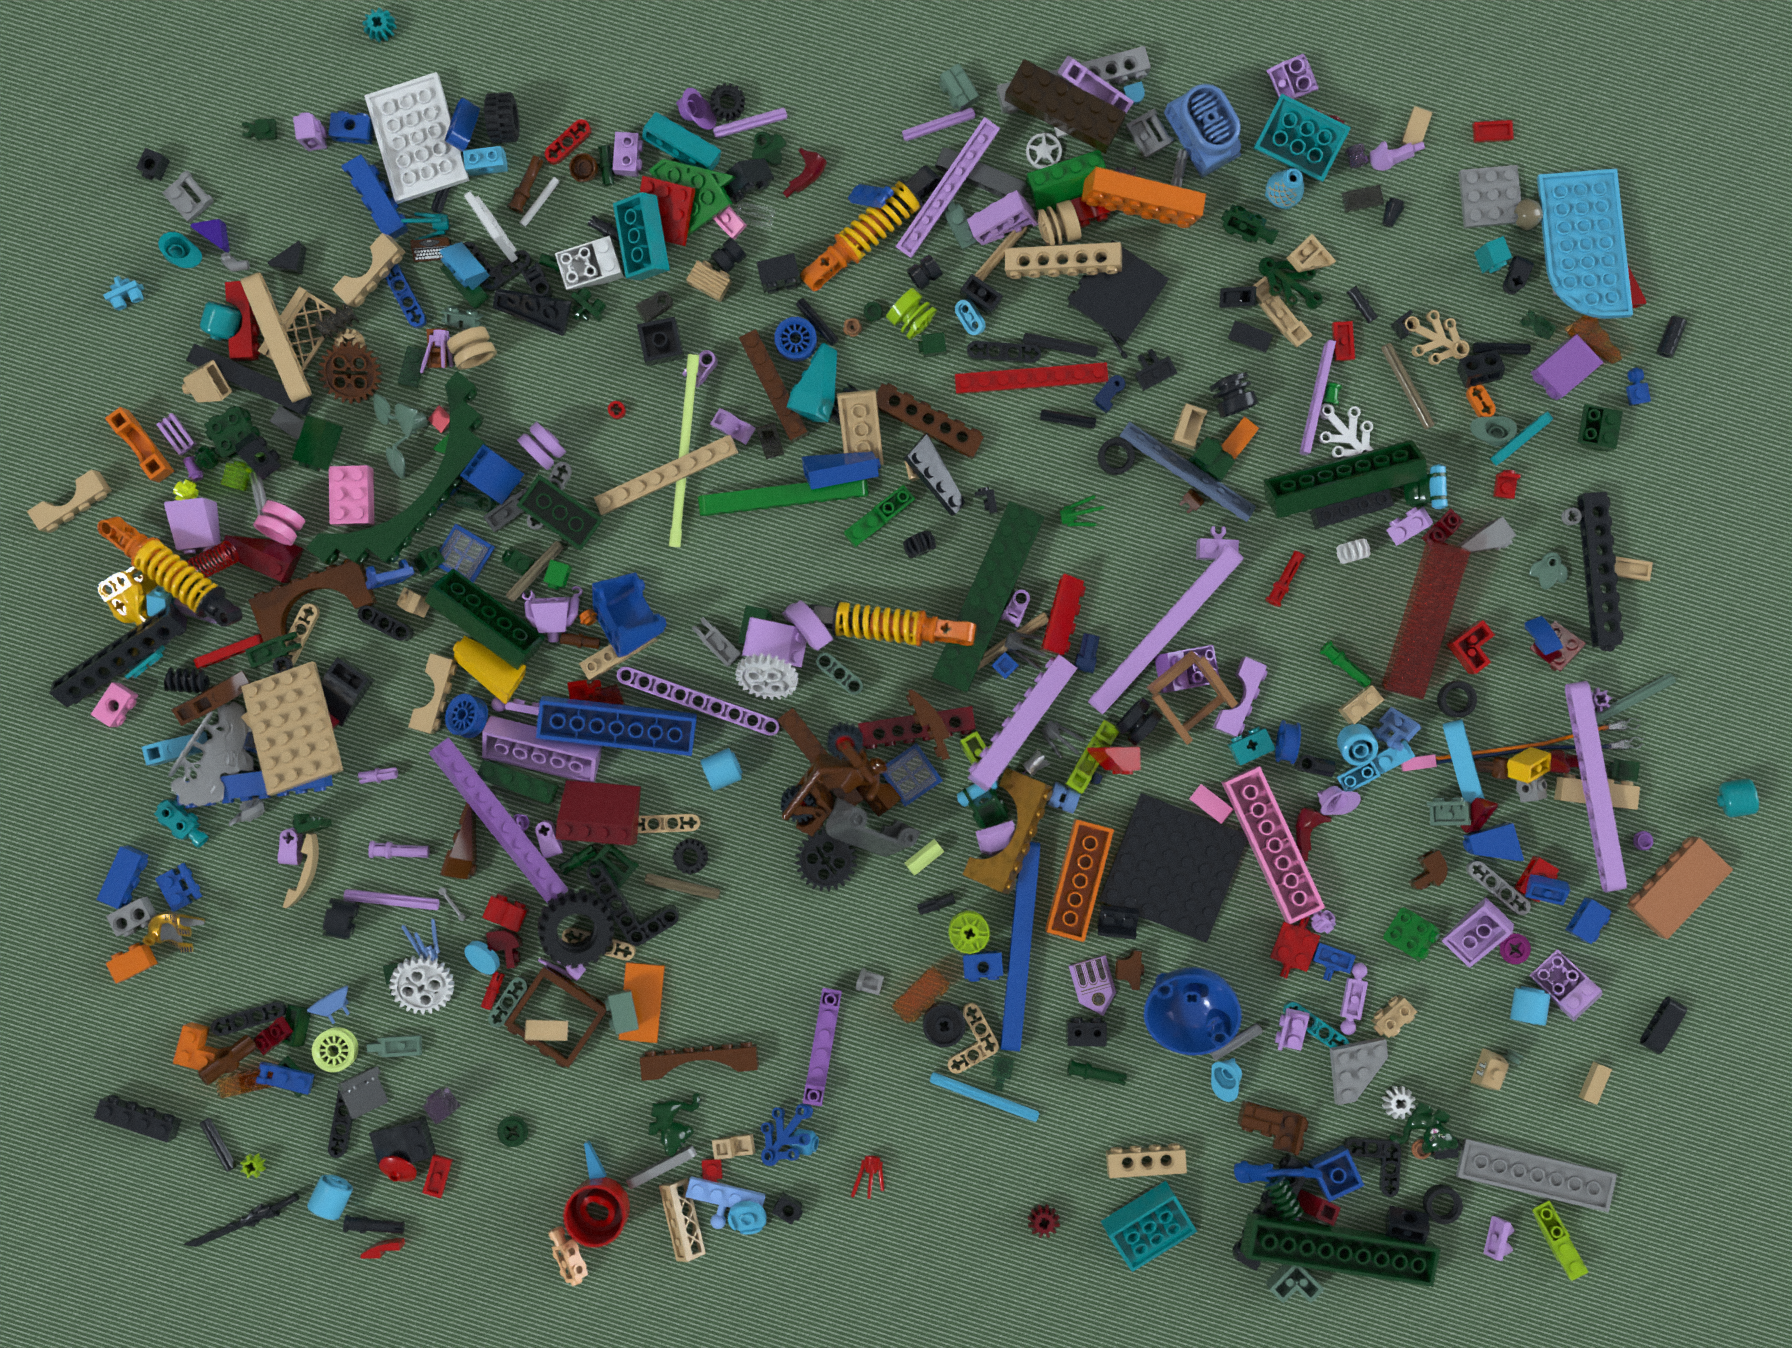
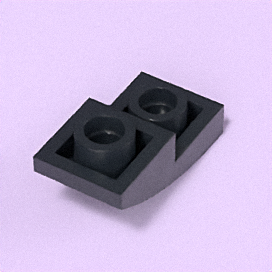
(1250, 336)

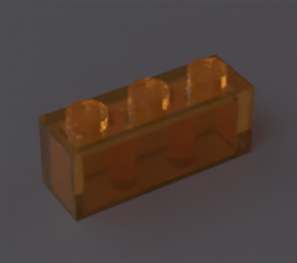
(920, 994)

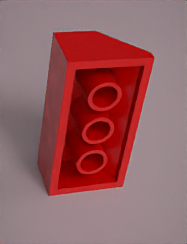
(1062, 615)

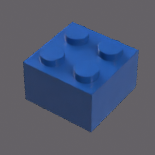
(1338, 1173)

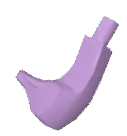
(1384, 159)

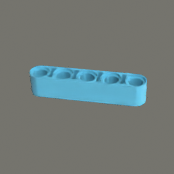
(1463, 760)

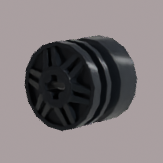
(1233, 394)

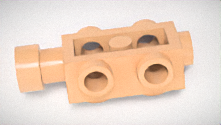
(569, 1258)

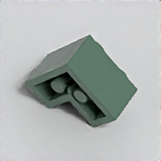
(1292, 1278)

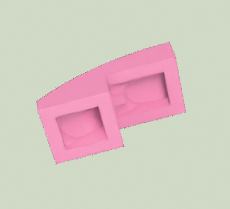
(1211, 804)

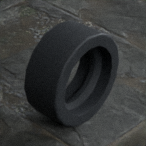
(1130, 456)
(1472, 699)
(1457, 1208)

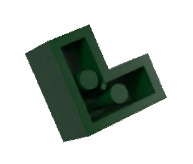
(1211, 459)

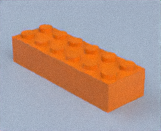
(1143, 197)
(1079, 880)

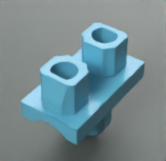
(122, 290)

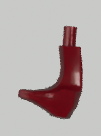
(814, 167)
(1562, 762)
(1306, 821)

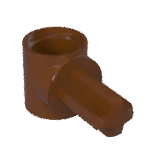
(1496, 767)

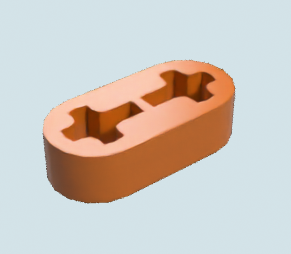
(1484, 398)

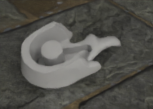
(250, 810)

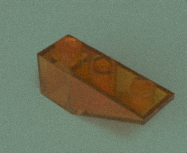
(1597, 339)
(239, 1083)

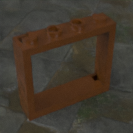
(574, 990)

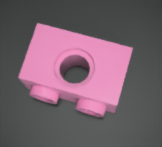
(105, 709)

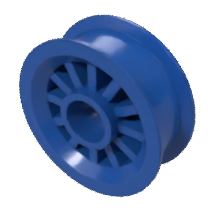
(788, 354)
(466, 716)
(1288, 742)

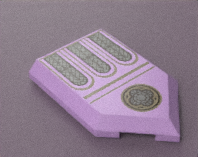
(1093, 983)

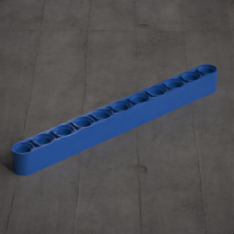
(1020, 951)

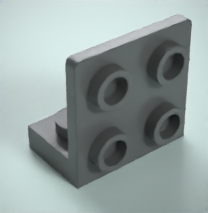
(362, 1092)

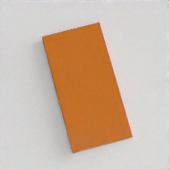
(646, 989)

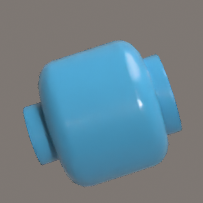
(806, 1149)

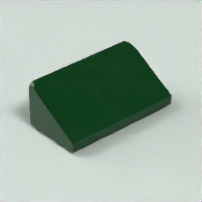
(298, 1020)

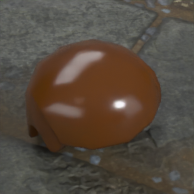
(583, 167)

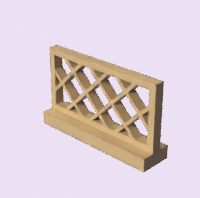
(288, 318)

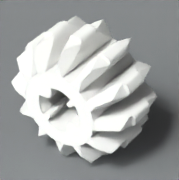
(1353, 551)
(1405, 1098)

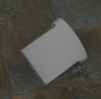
(869, 982)

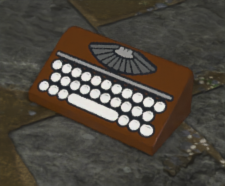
(428, 249)

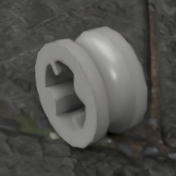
(1577, 518)

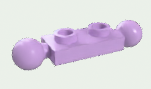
(516, 705)
(1353, 998)

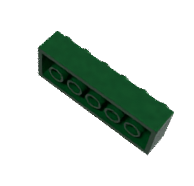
(484, 618)

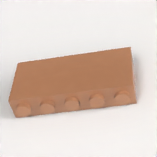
(1679, 887)

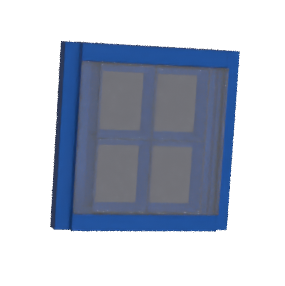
(465, 553)
(911, 774)

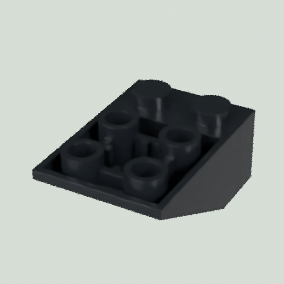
(344, 688)

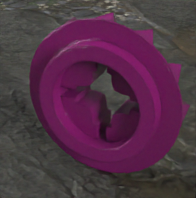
(1523, 948)

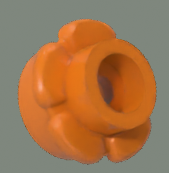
(588, 617)

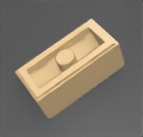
(1595, 1083)

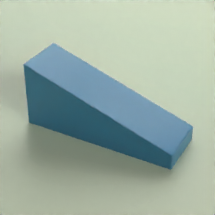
(594, 1165)

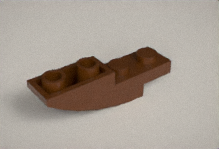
(211, 698)
(926, 715)

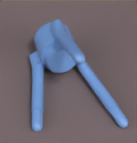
(428, 950)

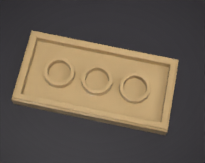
(860, 422)

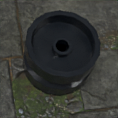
(1136, 719)
(944, 1035)

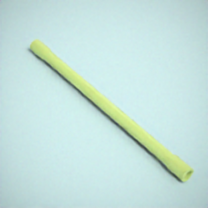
(692, 370)

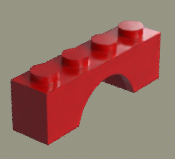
(244, 344)

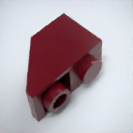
(1318, 1207)

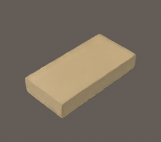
(1416, 126)
(1633, 569)

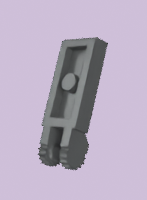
(505, 513)

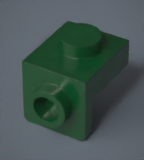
(517, 561)
(1624, 769)

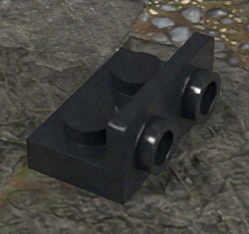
(1117, 922)

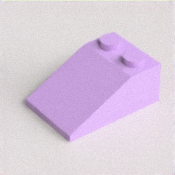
(776, 640)
(1478, 932)

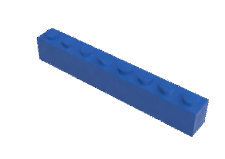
(253, 784)

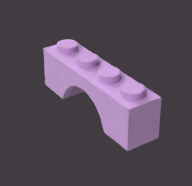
(1093, 84)
(1250, 674)

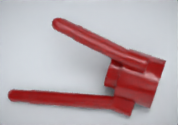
(871, 1164)

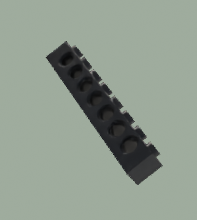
(1593, 577)
(119, 655)

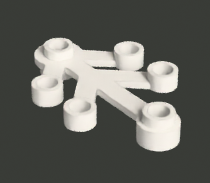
(1348, 434)

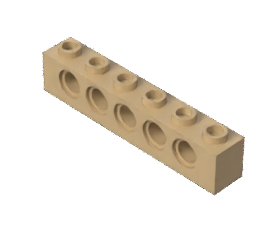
(1054, 254)

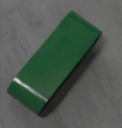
(474, 297)

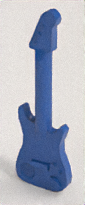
(1250, 1173)

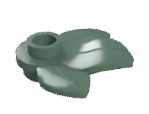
(1549, 573)

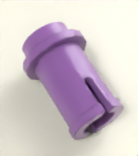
(193, 470)

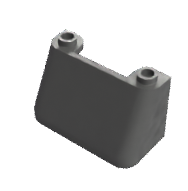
(848, 825)

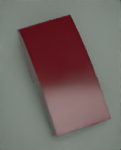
(1444, 526)
(273, 1035)

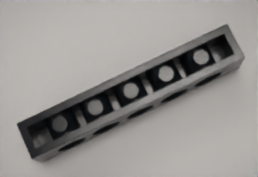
(1296, 1183)

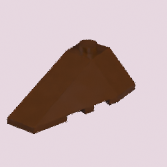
(462, 857)

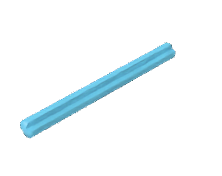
(984, 1097)

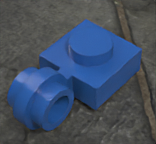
(1637, 392)

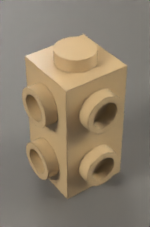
(1393, 1017)

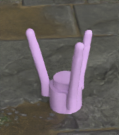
(440, 338)
(570, 972)

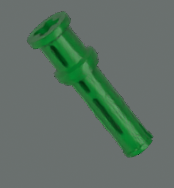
(1339, 658)

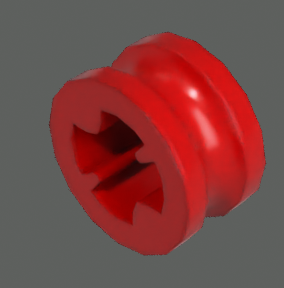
(620, 405)

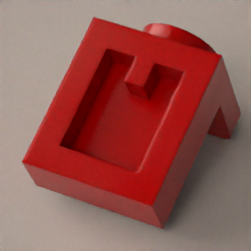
(1506, 484)

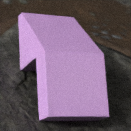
(732, 426)

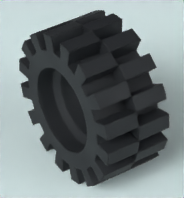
(733, 92)
(679, 860)

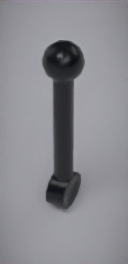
(1123, 354)

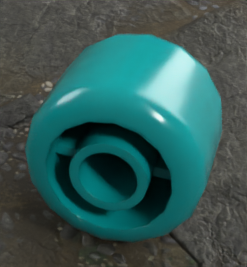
(220, 320)
(1738, 798)

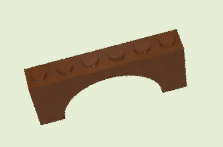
(273, 607)

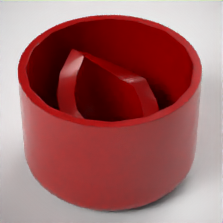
(584, 1227)

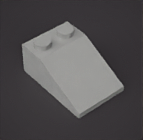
(1493, 535)

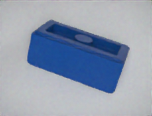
(1547, 889)

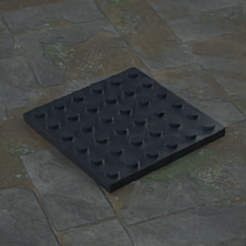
(1173, 867)

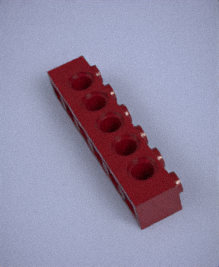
(965, 715)

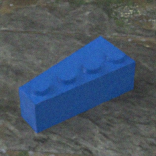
(375, 196)

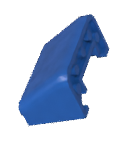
(625, 613)

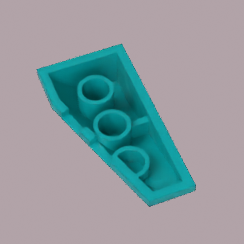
(816, 390)

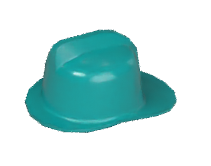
(179, 250)

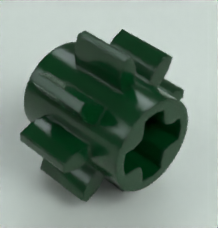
(206, 457)

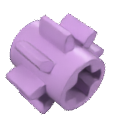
(1604, 699)
(1323, 921)

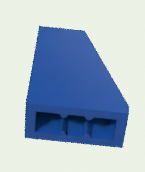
(1495, 842)

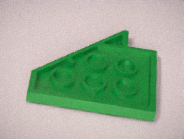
(709, 195)

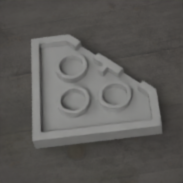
(1355, 1067)

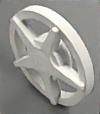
(1043, 150)

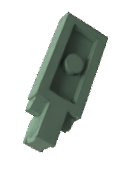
(959, 225)
(397, 1046)

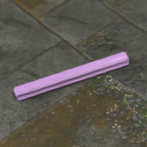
(391, 899)

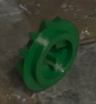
(503, 1131)

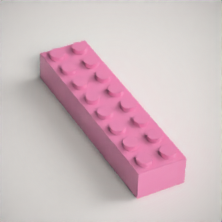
(1273, 844)

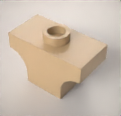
(413, 602)

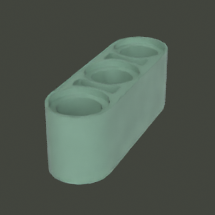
(833, 666)

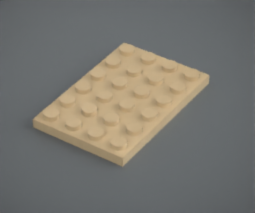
(292, 728)

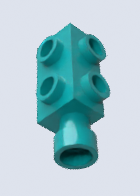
(179, 815)

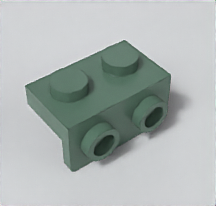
(1449, 813)

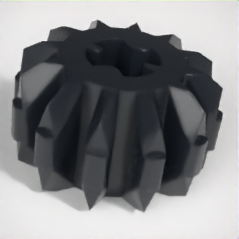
(919, 544)

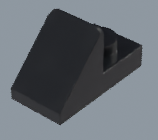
(1238, 297)

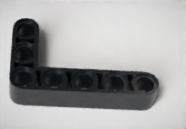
(626, 910)

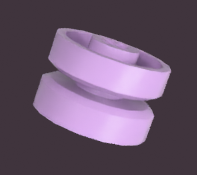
(542, 445)

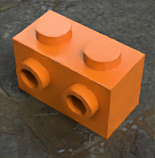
(131, 963)

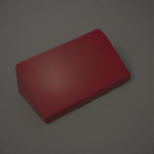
(1480, 812)

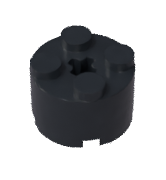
(339, 919)

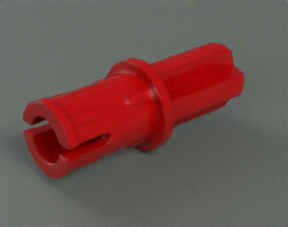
(492, 990)

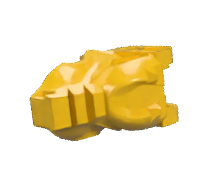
(129, 598)

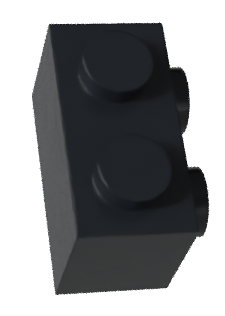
(1086, 1032)

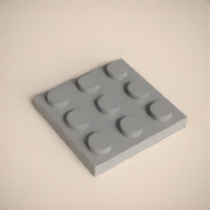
(1489, 196)

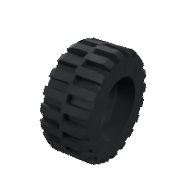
(579, 952)

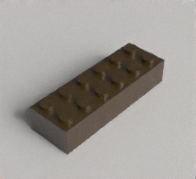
(1064, 106)

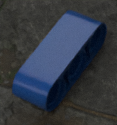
(462, 124)

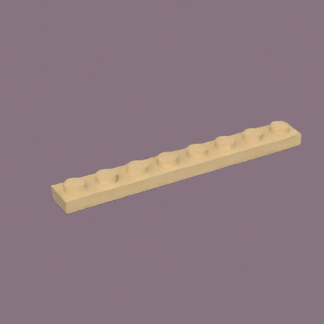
(666, 475)

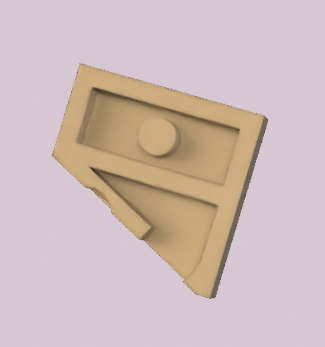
(1310, 255)

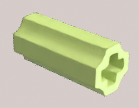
(924, 857)

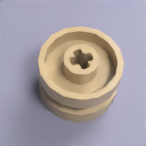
(471, 348)

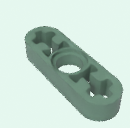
(512, 986)

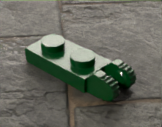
(271, 649)

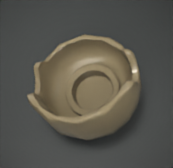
(1529, 214)

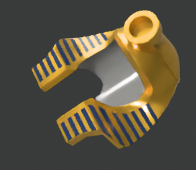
(170, 928)

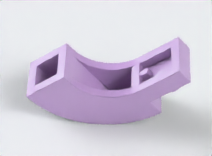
(808, 624)

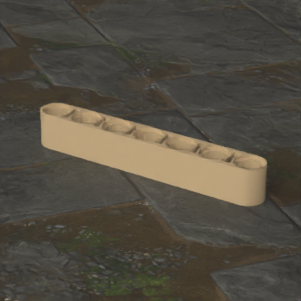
(276, 337)

